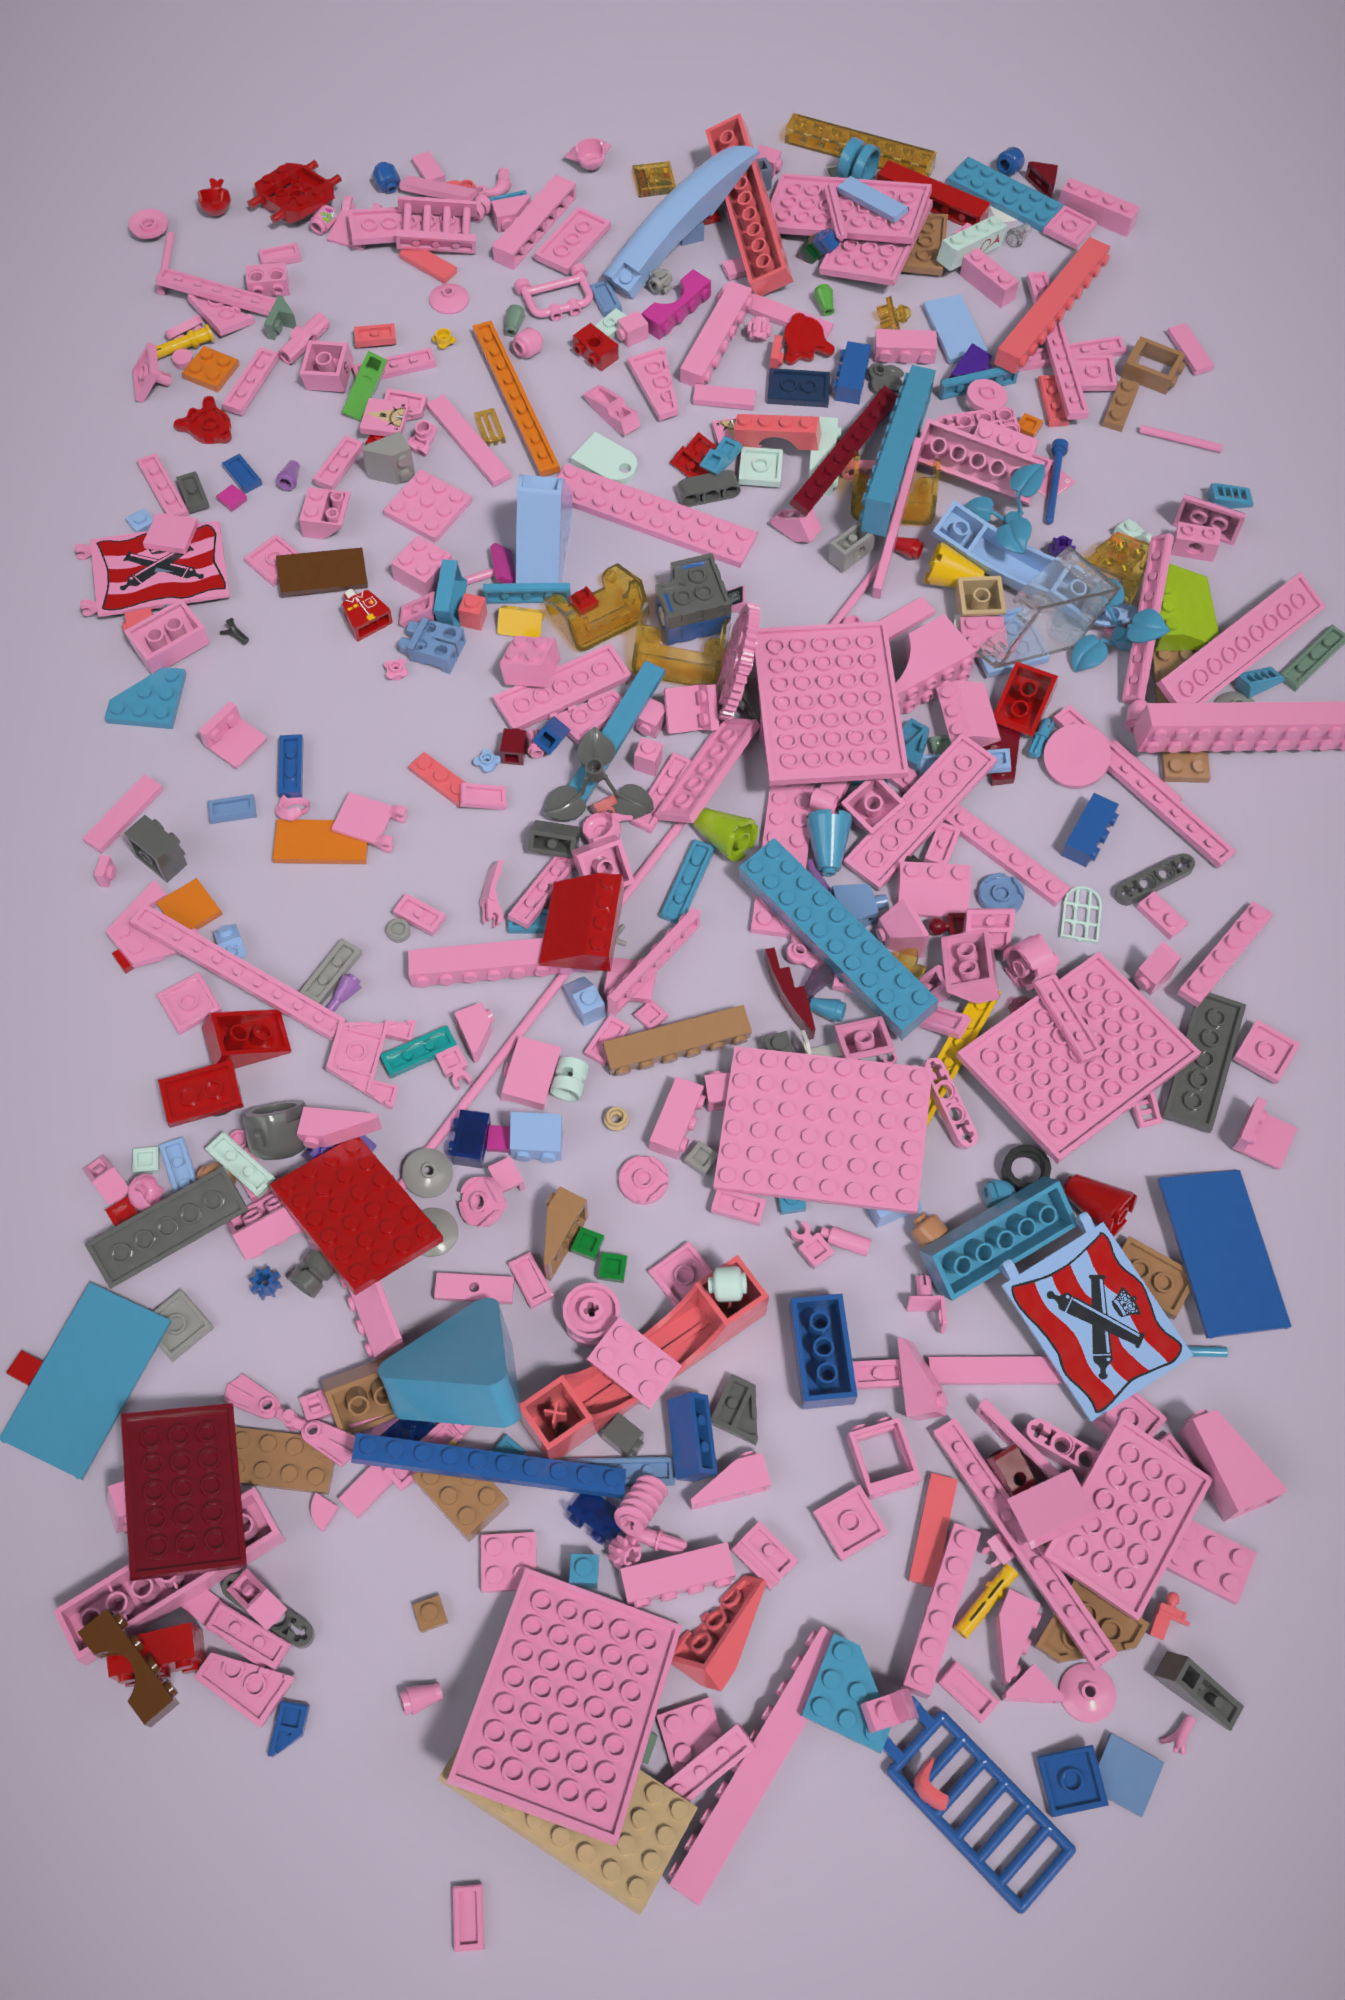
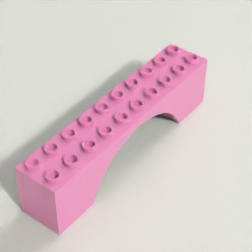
(931, 659)

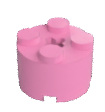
(1030, 961)

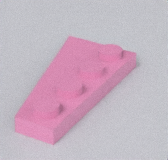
(654, 378)

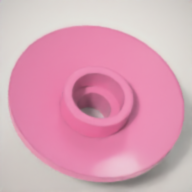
(148, 223)
(449, 298)
(1075, 1699)

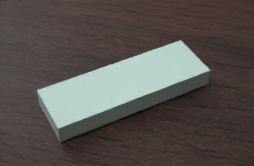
(240, 1164)

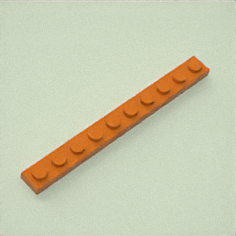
(516, 399)

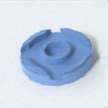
(1000, 892)

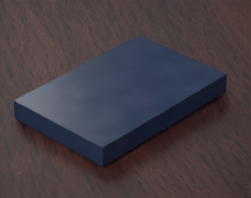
(798, 387)

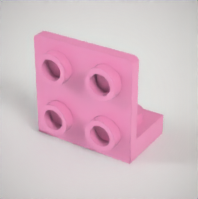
(691, 708)
(231, 736)
(1264, 1136)

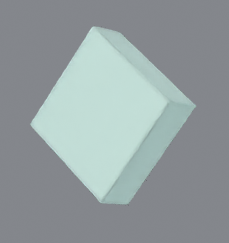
(146, 1160)

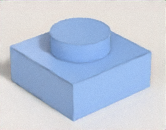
(139, 521)

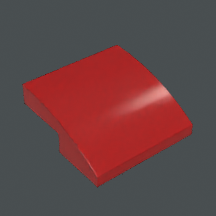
(689, 458)

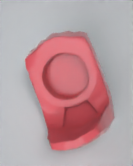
(926, 1790)

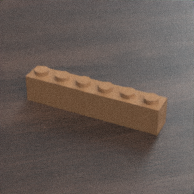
(677, 1040)

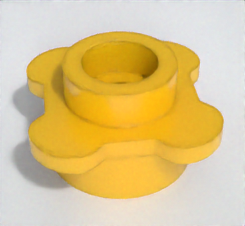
(443, 338)

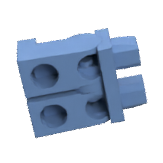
(433, 643)

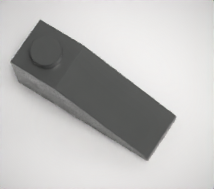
(1198, 1689)

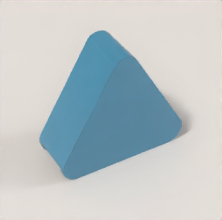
(457, 1372)

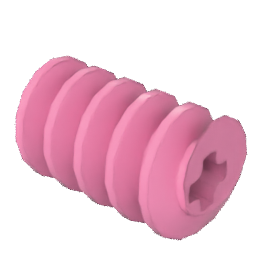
(640, 1505)

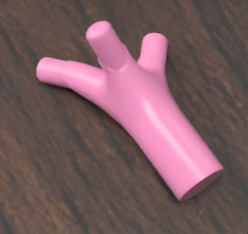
(1180, 1735)

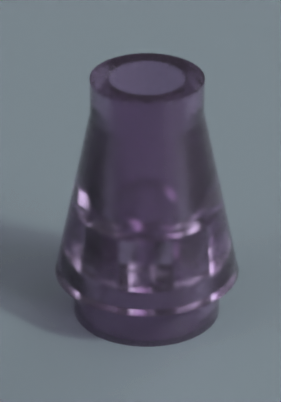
(818, 979)

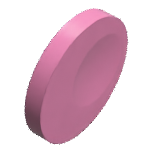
(1077, 756)

